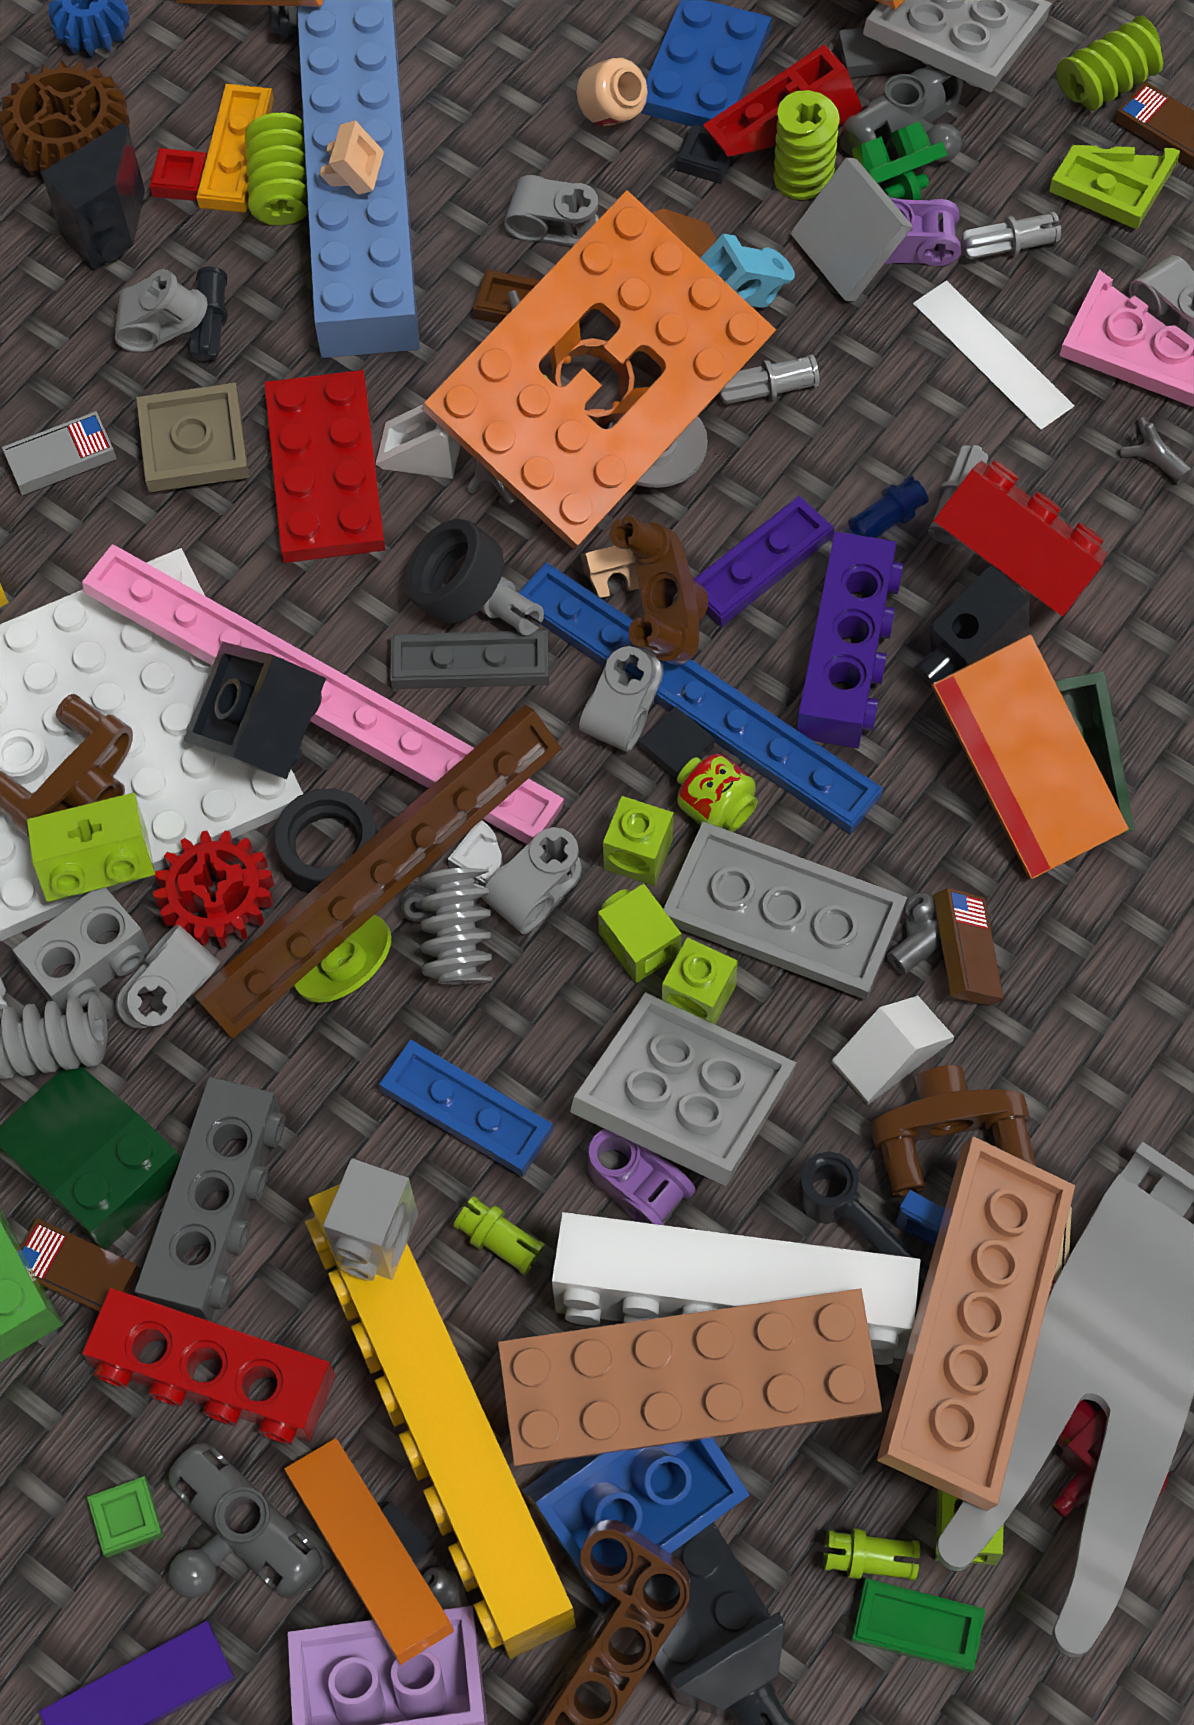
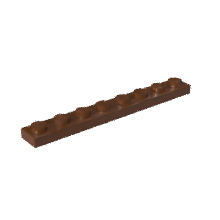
(378, 871)

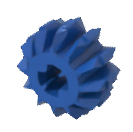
(89, 23)

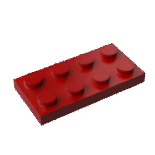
(324, 466)

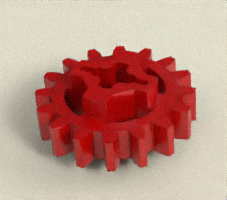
(189, 883)

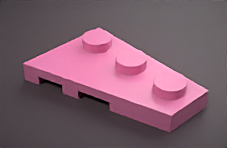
(1130, 343)

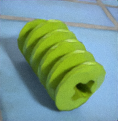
(1111, 64)
(805, 144)
(276, 169)

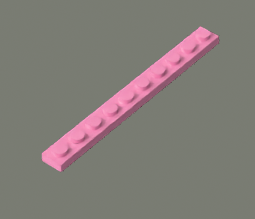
(346, 706)

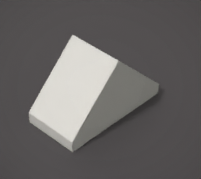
(417, 446)
(891, 1047)

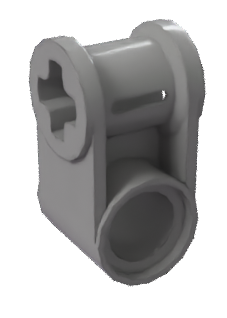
(548, 209)
(1168, 292)
(156, 312)
(619, 703)
(529, 885)
(172, 974)

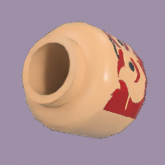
(612, 92)

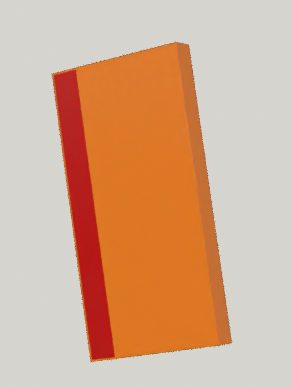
(1029, 756)

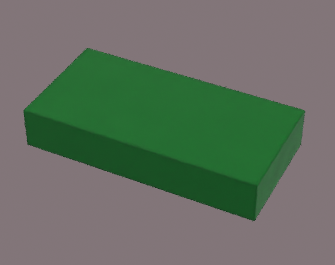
(918, 1625)

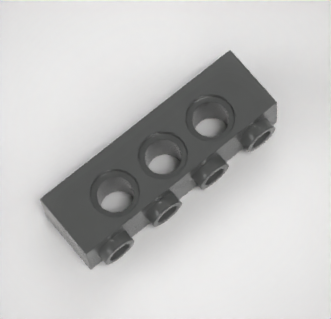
(223, 1114)

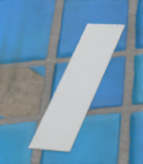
(993, 355)

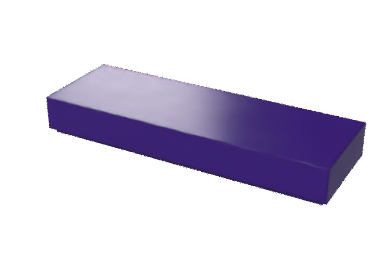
(763, 559)
(149, 1685)

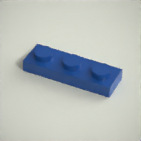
(466, 1108)

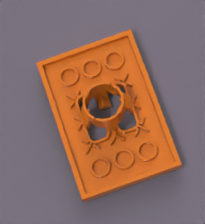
(537, 431)

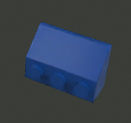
(656, 1490)

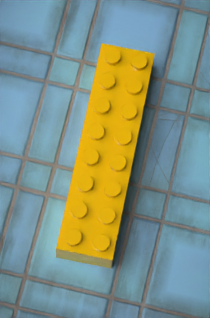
(454, 1447)

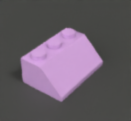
(354, 1679)

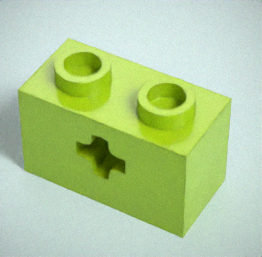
(90, 847)

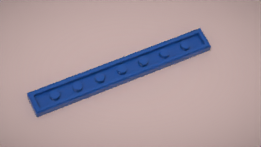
(718, 708)

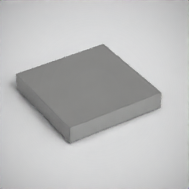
(851, 229)

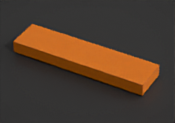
(369, 1551)

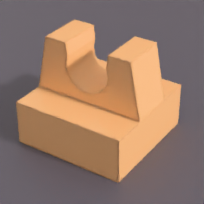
(353, 159)
(604, 562)

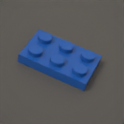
(704, 61)

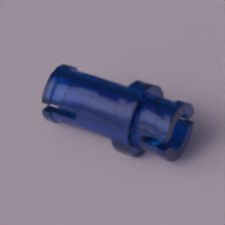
(895, 506)

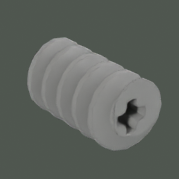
(455, 926)
(53, 1039)

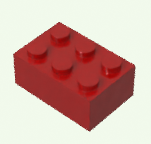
(1023, 535)

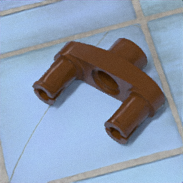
(662, 571)
(83, 775)
(943, 1110)

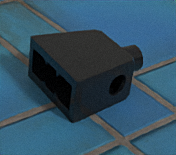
(975, 625)

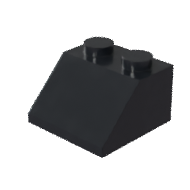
(98, 196)
(255, 709)

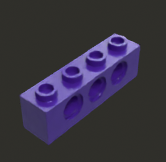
(853, 566)

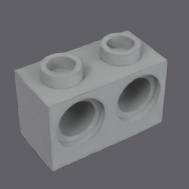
(73, 939)
(371, 1220)

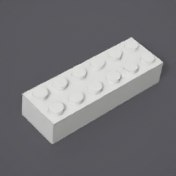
(665, 1271)

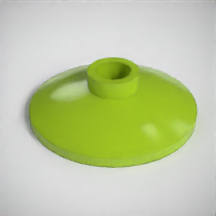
(348, 964)

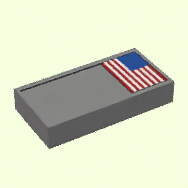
(59, 453)

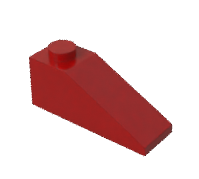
(753, 119)

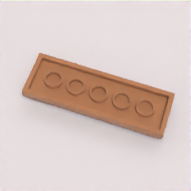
(977, 1325)
(689, 1377)

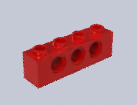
(132, 1322)

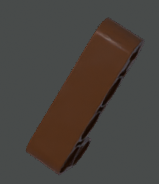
(634, 1610)

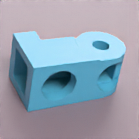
(749, 271)

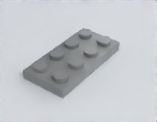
(785, 910)

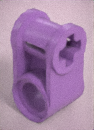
(927, 232)
(645, 1186)

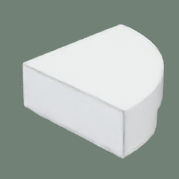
(478, 851)

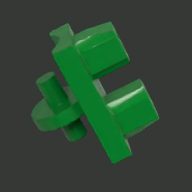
(913, 152)

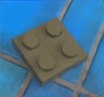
(192, 437)

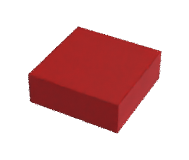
(177, 174)

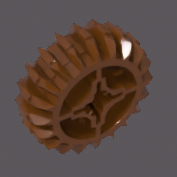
(59, 114)

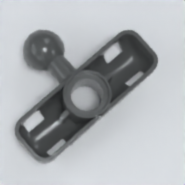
(903, 103)
(217, 1496)

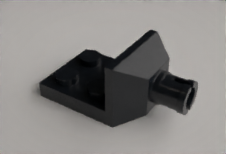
(726, 1642)

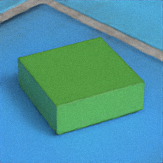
(125, 1517)

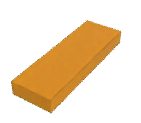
(224, 173)

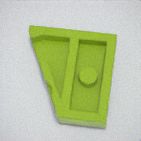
(1113, 180)

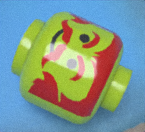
(716, 792)

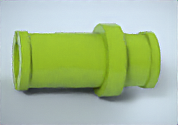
(491, 1230)
(870, 1555)

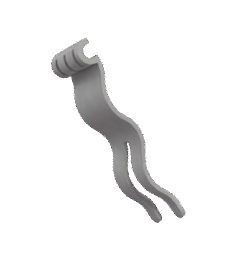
(1119, 1337)

